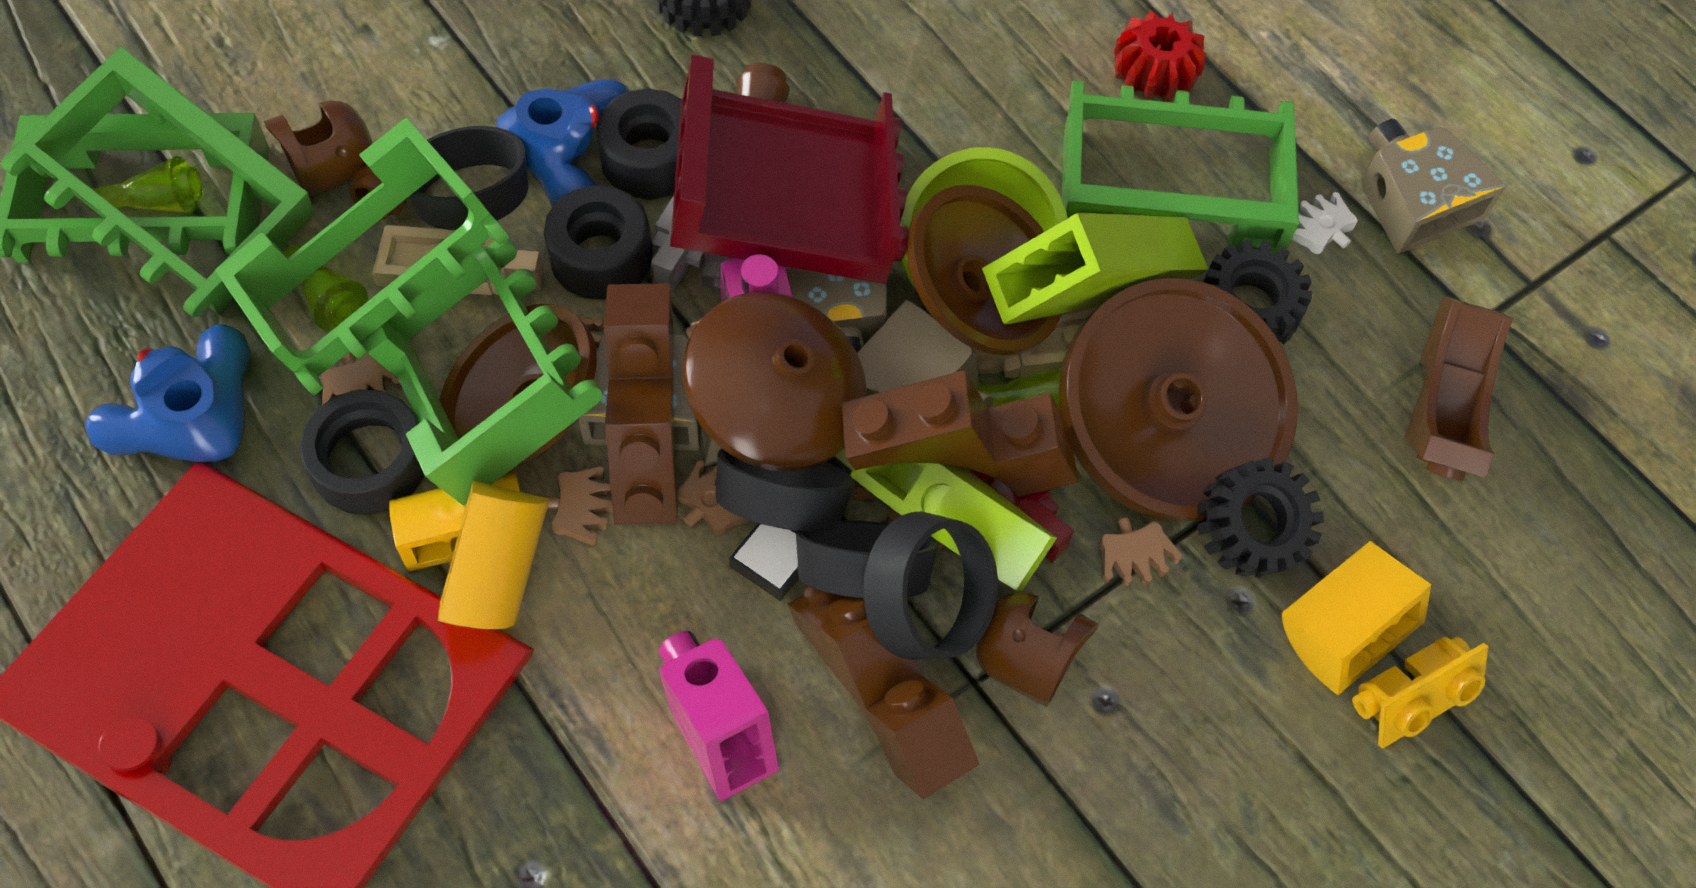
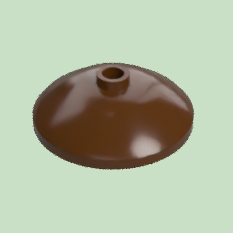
(946, 252)
(501, 366)
(754, 398)

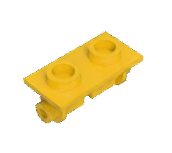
(1444, 677)

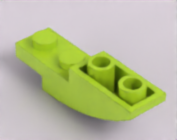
(958, 494)

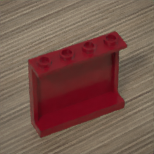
(787, 182)

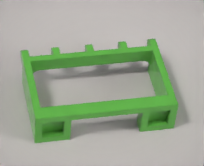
(89, 103)
(24, 193)
(1249, 219)
(264, 274)
(521, 423)

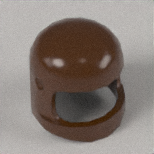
(326, 151)
(1025, 654)

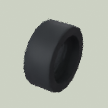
(336, 420)

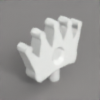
(1324, 223)

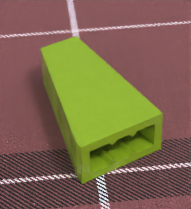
(1089, 262)

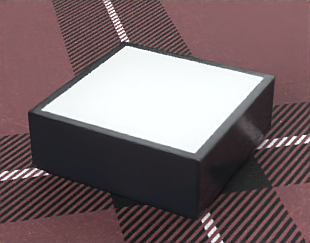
(768, 559)

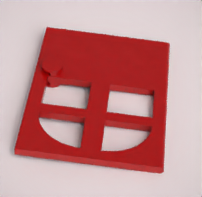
(185, 619)

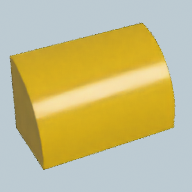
(429, 524)
(492, 557)
(1356, 616)

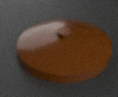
(1173, 392)

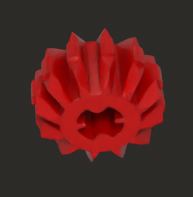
(1159, 56)

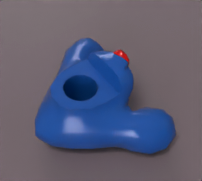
(557, 130)
(183, 402)

